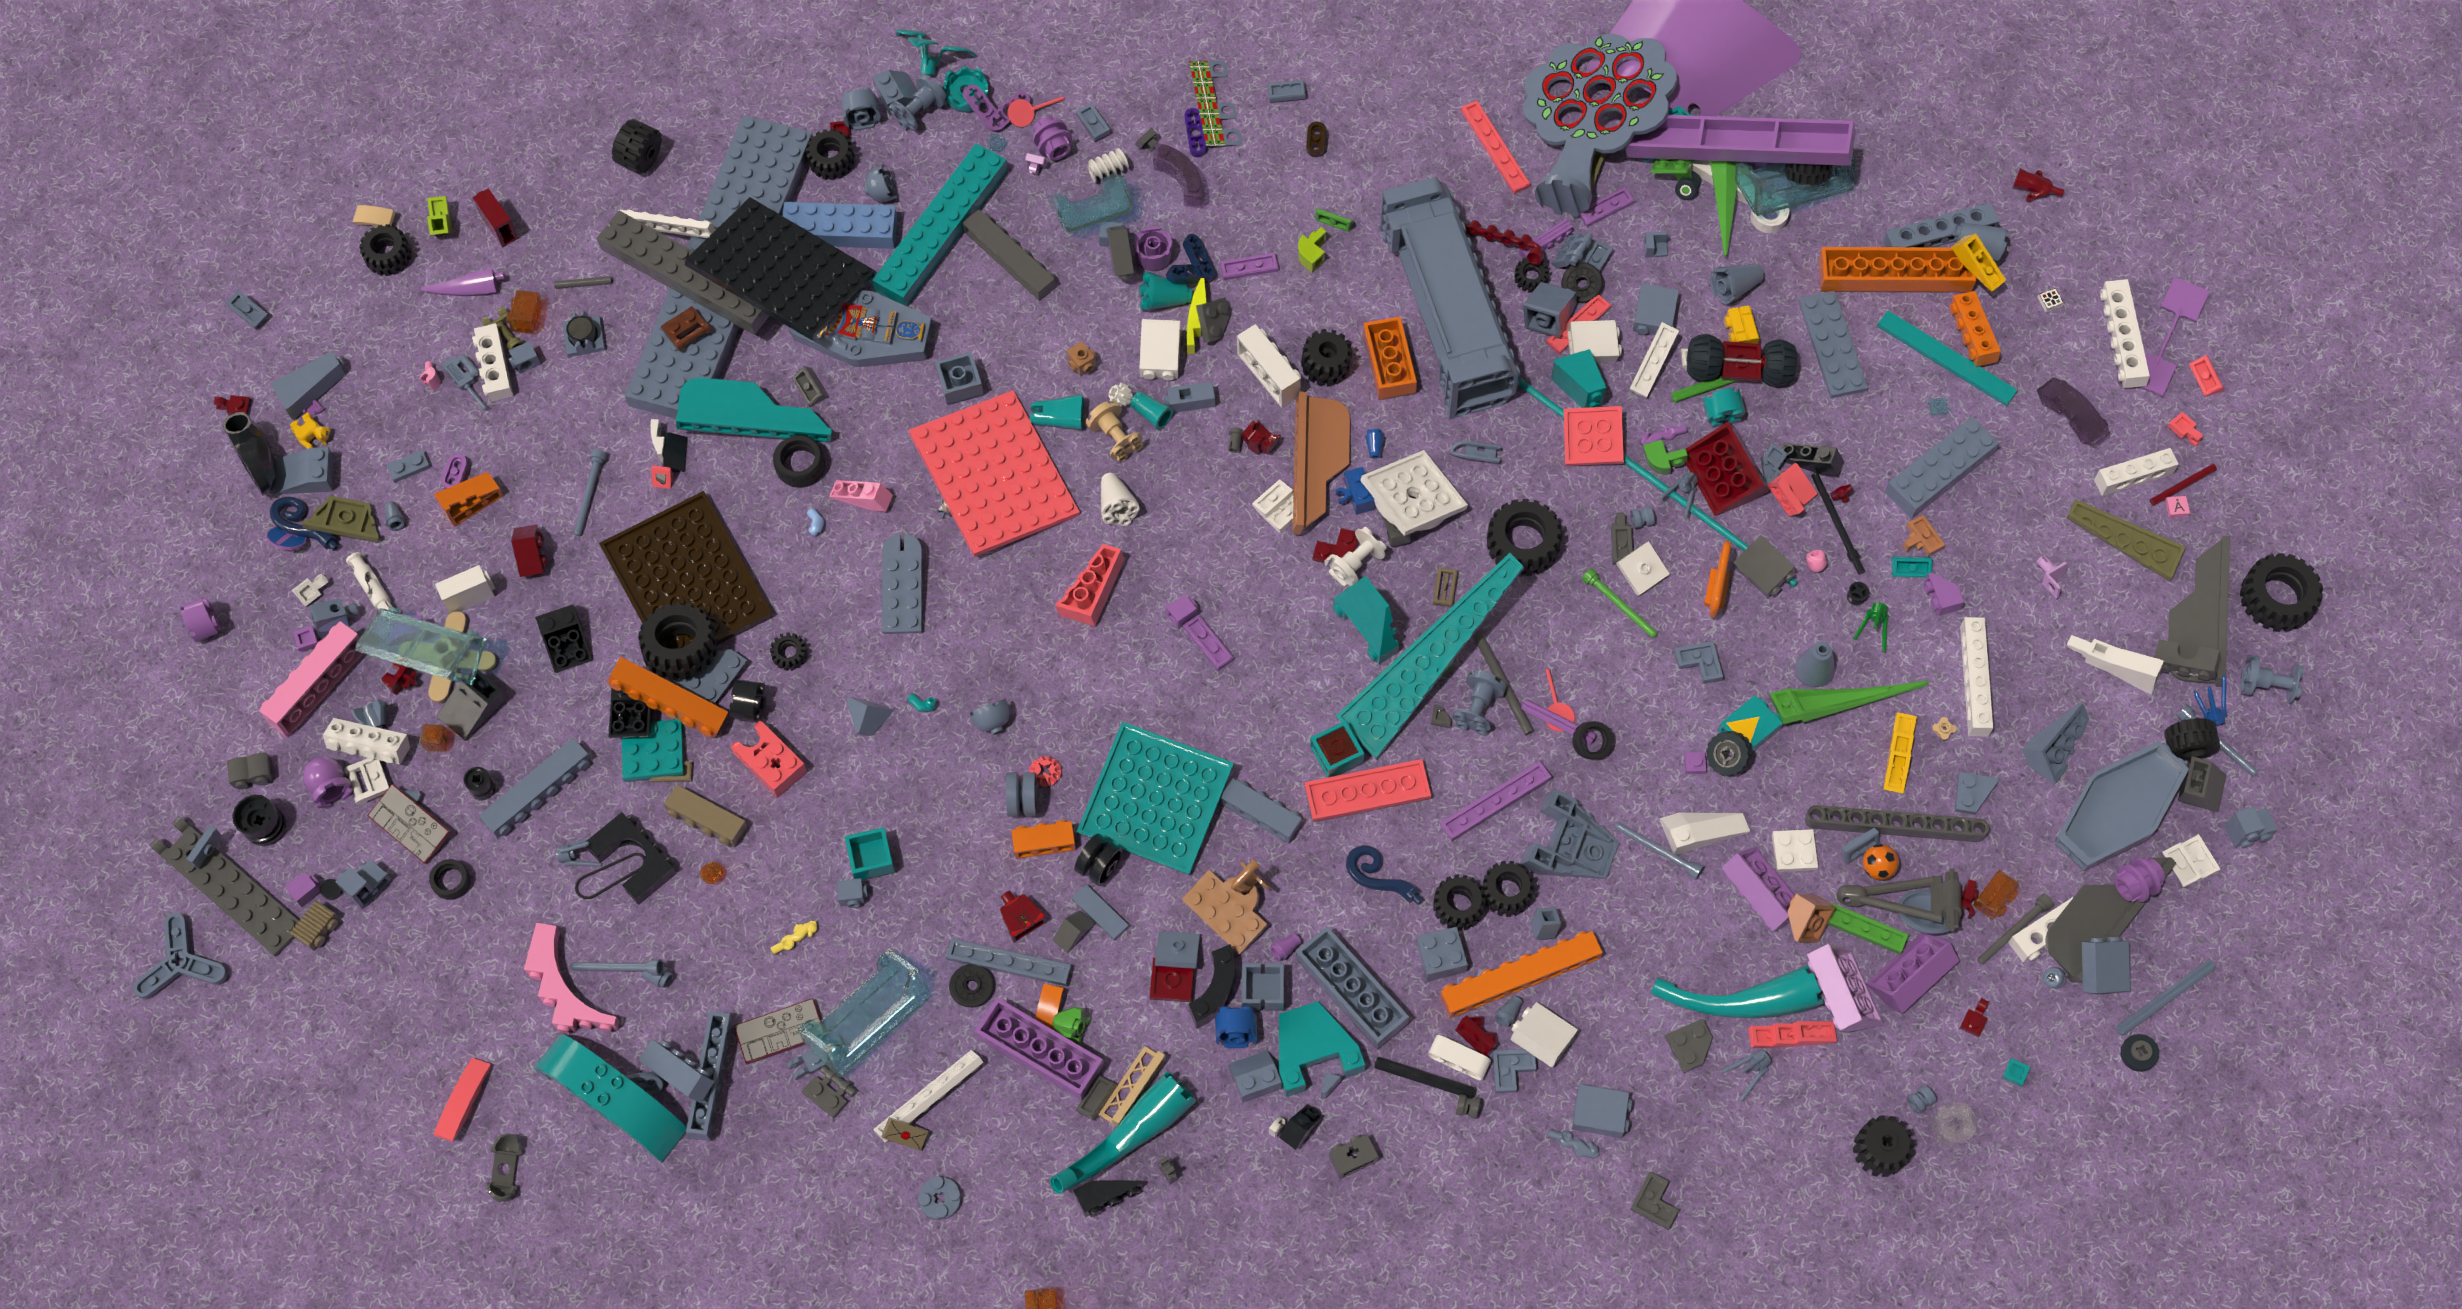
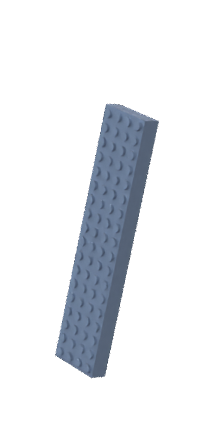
(760, 164)

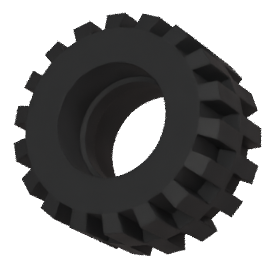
(831, 166)
(1808, 173)
(390, 261)
(2192, 738)
(1511, 873)
(1463, 887)

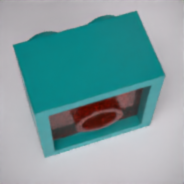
(1337, 749)

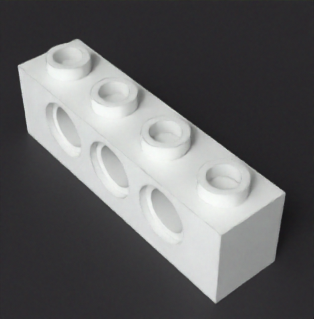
(485, 337)
(2136, 472)
(2022, 942)

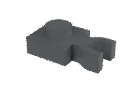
(1168, 1170)

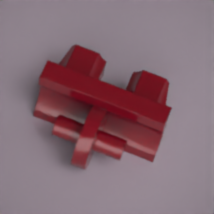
(402, 679)

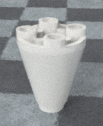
(1117, 502)

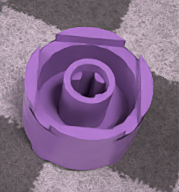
(1153, 248)
(199, 618)

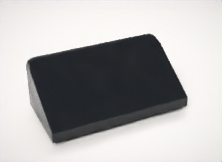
(674, 452)

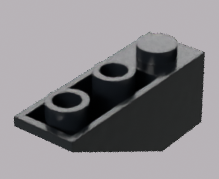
(1814, 458)
(1100, 1194)

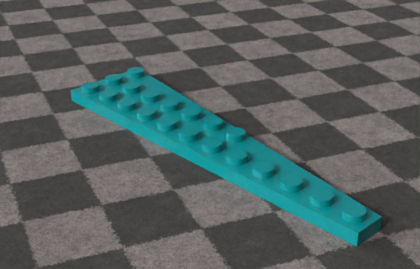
(1396, 693)

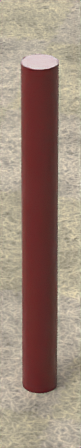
(2183, 484)

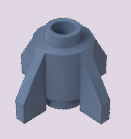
(371, 714)

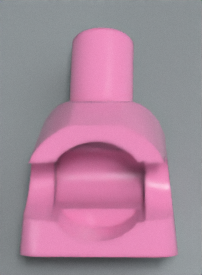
(430, 376)

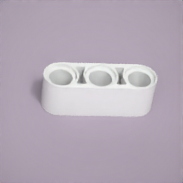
(1459, 1057)

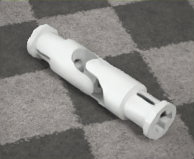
(373, 588)

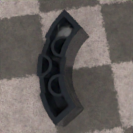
(1220, 989)

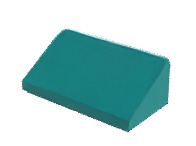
(1911, 566)

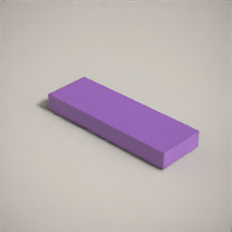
(1607, 206)
(1249, 266)
(1208, 642)

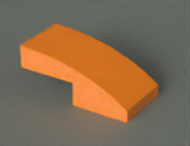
(1049, 1004)

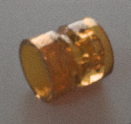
(1041, 1300)

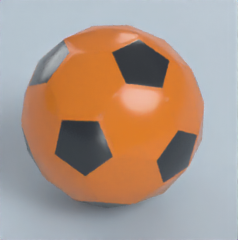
(1880, 862)

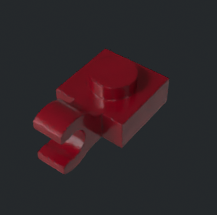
(234, 405)
(1969, 895)
(1974, 1020)

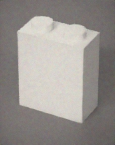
(1596, 336)
(466, 589)
(1543, 1034)

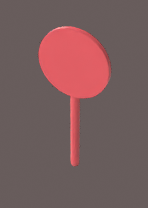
(1022, 113)
(1558, 708)

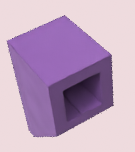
(1944, 594)

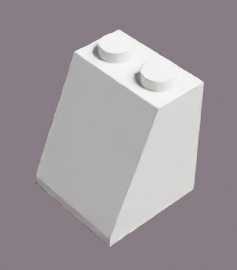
(1160, 349)

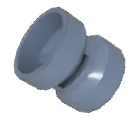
(1642, 517)
(1921, 1099)

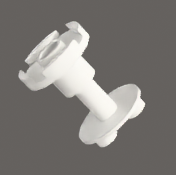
(1344, 568)

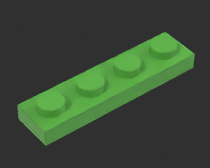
(1868, 929)

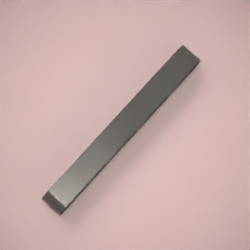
(1904, 818)

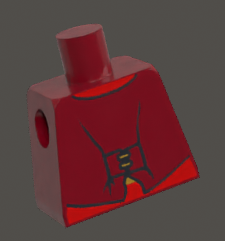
(1020, 915)

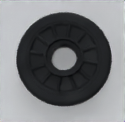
(1586, 271)
(976, 997)

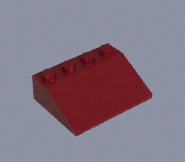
(1725, 470)

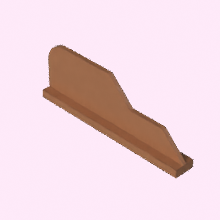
(1319, 454)

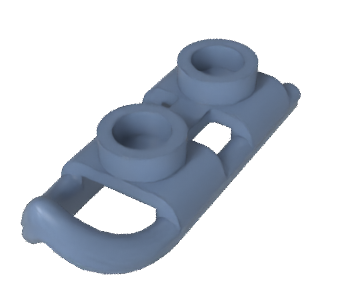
(1472, 453)

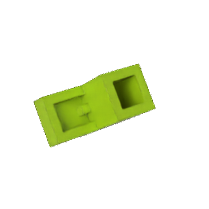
(439, 219)
(1309, 252)

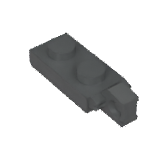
(1620, 538)

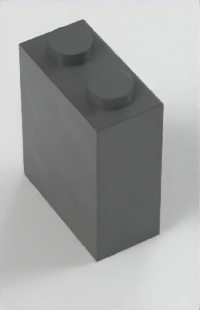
(1120, 251)
(1764, 567)

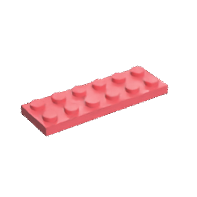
(1367, 790)

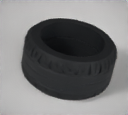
(804, 477)

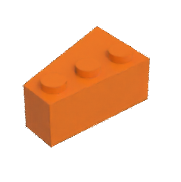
(468, 497)

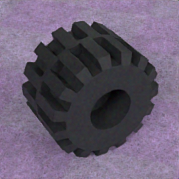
(636, 146)
(1326, 357)
(1877, 1156)

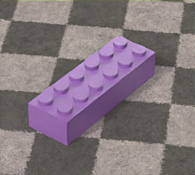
(1039, 1048)

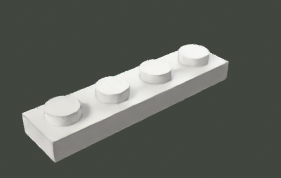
(1653, 360)

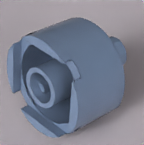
(860, 109)

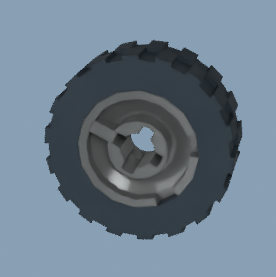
(1738, 746)

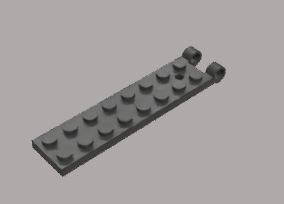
(230, 890)

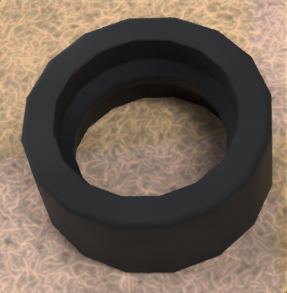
(1606, 735)
(443, 866)

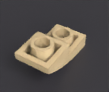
(373, 216)

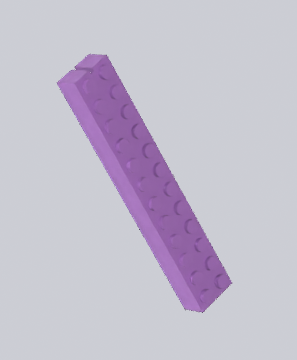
(1748, 140)

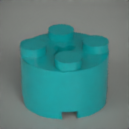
(1724, 407)

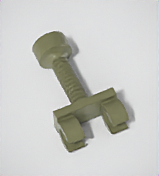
(501, 322)

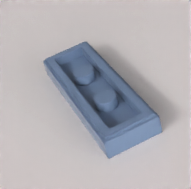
(1100, 912)

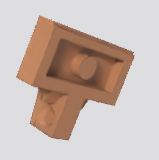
(1923, 536)

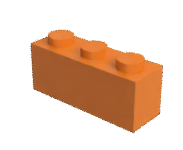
(1043, 839)

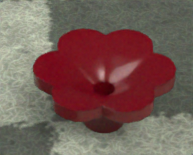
(1842, 492)

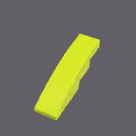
(1193, 323)

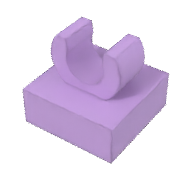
(1035, 163)

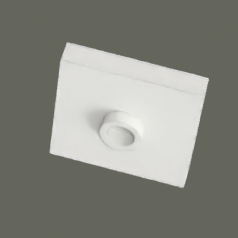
(1642, 568)

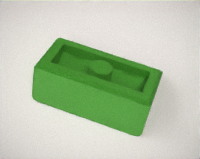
(1333, 220)

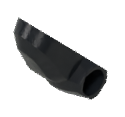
(251, 449)

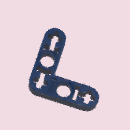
(1200, 269)

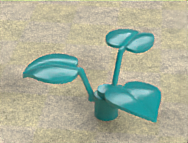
(928, 62)

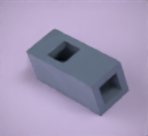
(1190, 397)

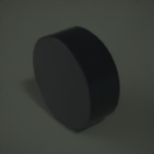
(330, 889)

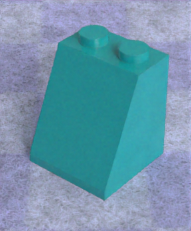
(1580, 379)

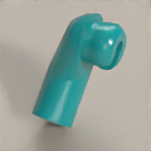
(922, 705)

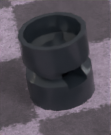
(479, 783)

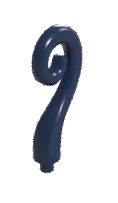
(327, 540)
(1399, 886)

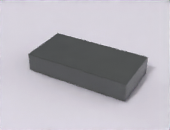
(1096, 1098)

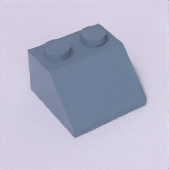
(894, 86)
(1255, 1076)

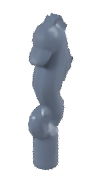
(1580, 1148)

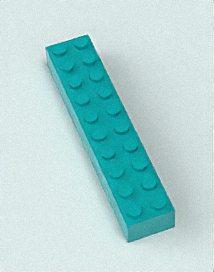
(940, 225)

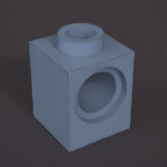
(523, 357)

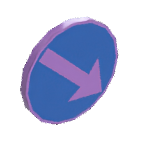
(284, 540)

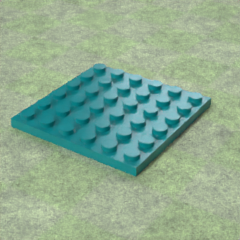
(1156, 797)

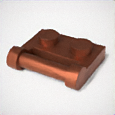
(682, 325)

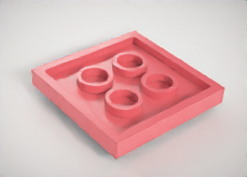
(1593, 436)

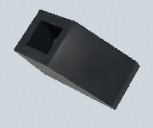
(1301, 1126)

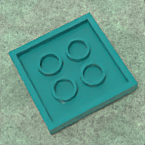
(654, 755)

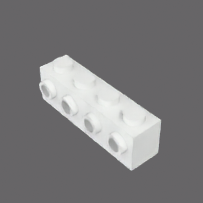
(366, 741)

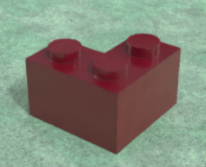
(526, 547)

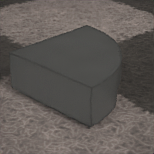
(1440, 717)

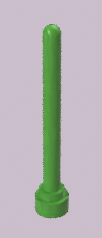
(1591, 577)

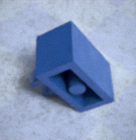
(1355, 491)

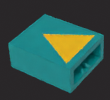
(1753, 721)

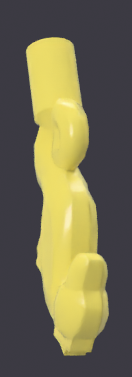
(800, 932)

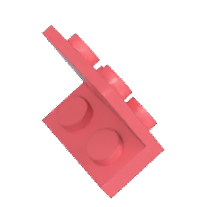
(1792, 489)

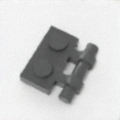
(824, 1096)

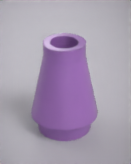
(1283, 948)

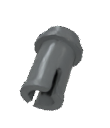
(1235, 439)

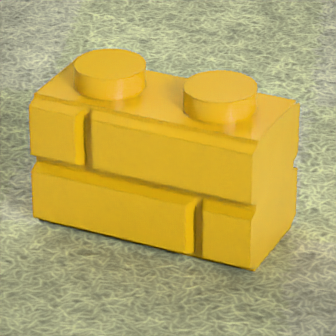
(1741, 325)

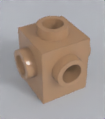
(1081, 358)

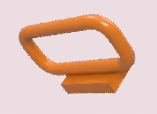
(1718, 582)

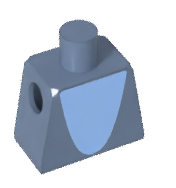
(329, 614)

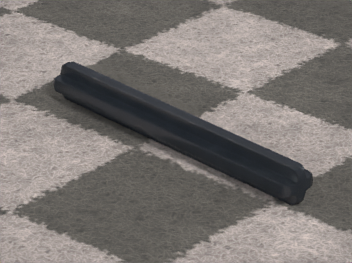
(1424, 1077)

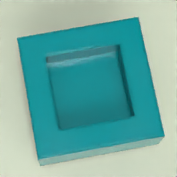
(2016, 1072)

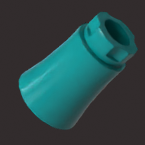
(1152, 410)

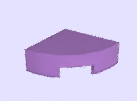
(315, 408)

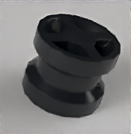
(1860, 589)

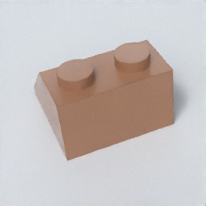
(1809, 917)

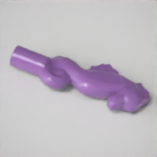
(1668, 434)

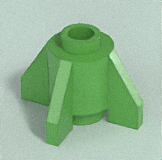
(1071, 1024)

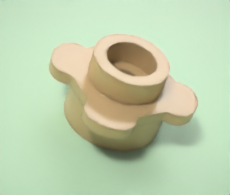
(1938, 728)

